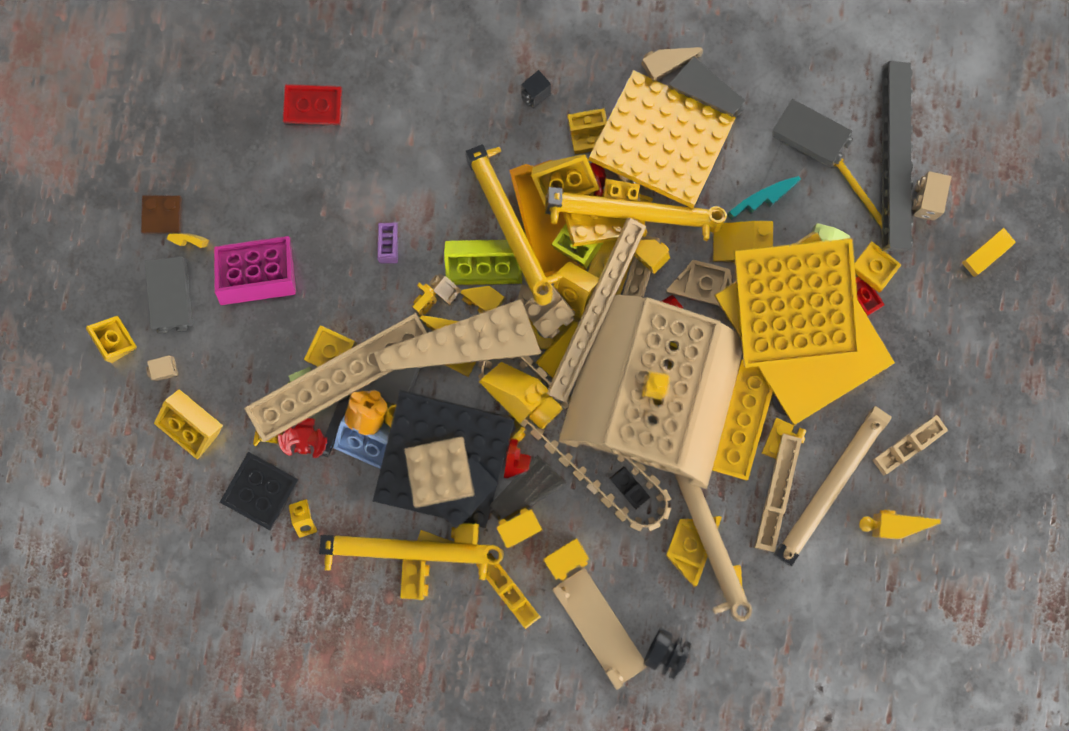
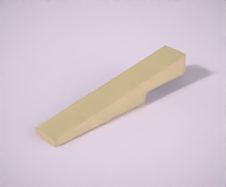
(778, 493)

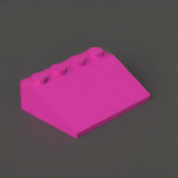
(254, 270)

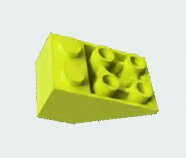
(580, 254)

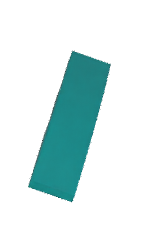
(769, 195)

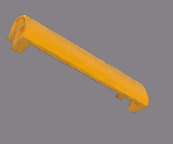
(536, 223)

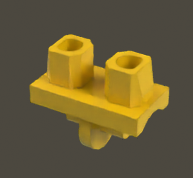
(621, 190)

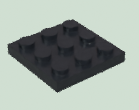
(259, 491)

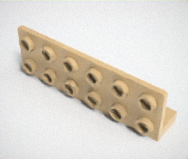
(600, 627)

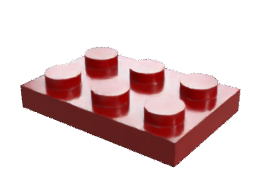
(312, 104)

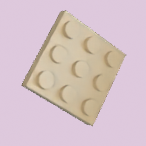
(439, 472)

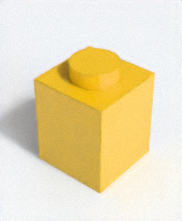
(655, 385)

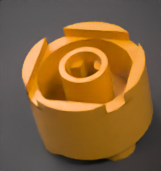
(366, 412)

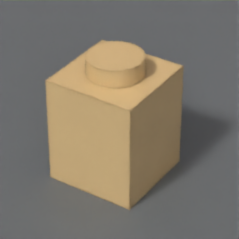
(162, 368)

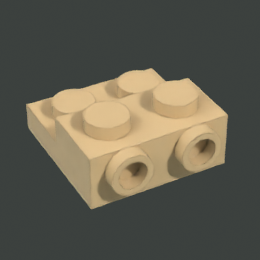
(550, 316)

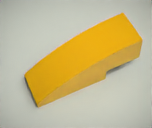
(988, 252)

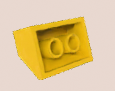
(187, 423)

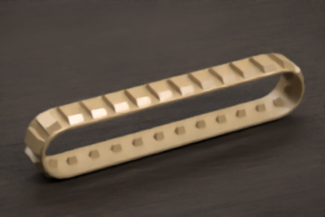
(565, 460)

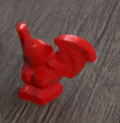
(303, 437)

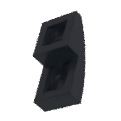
(629, 487)

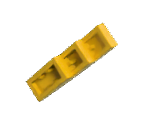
(510, 594)

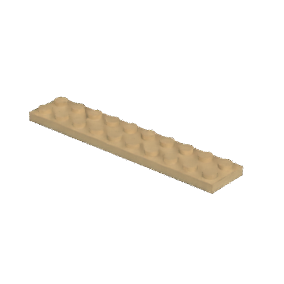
(328, 382)

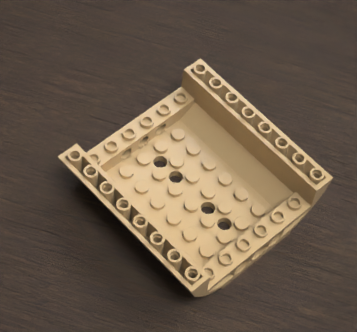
(608, 397)

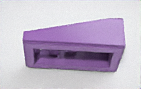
(387, 255)

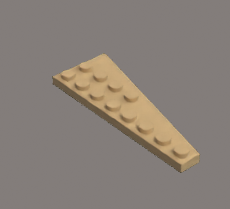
(487, 336)

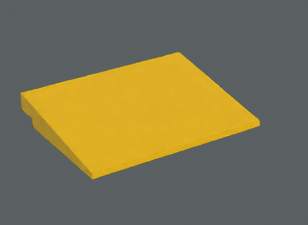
(813, 384)

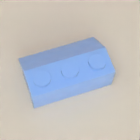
(363, 447)

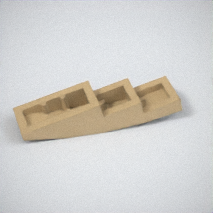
(910, 445)

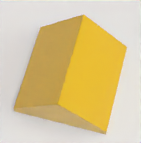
(111, 339)

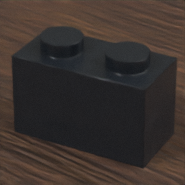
(535, 89)

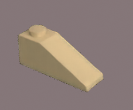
(666, 61)

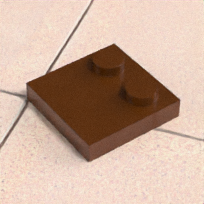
(161, 214)

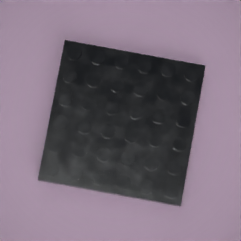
(429, 420)

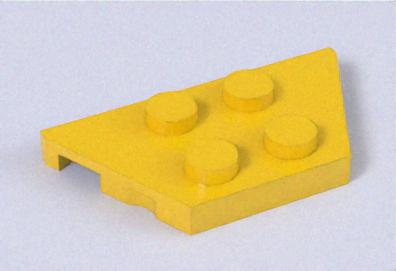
(687, 550)

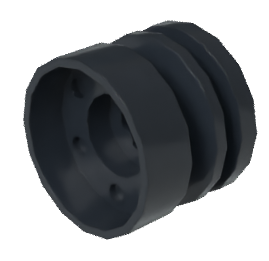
(666, 653)

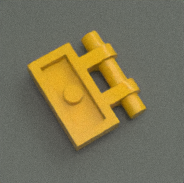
(774, 438)

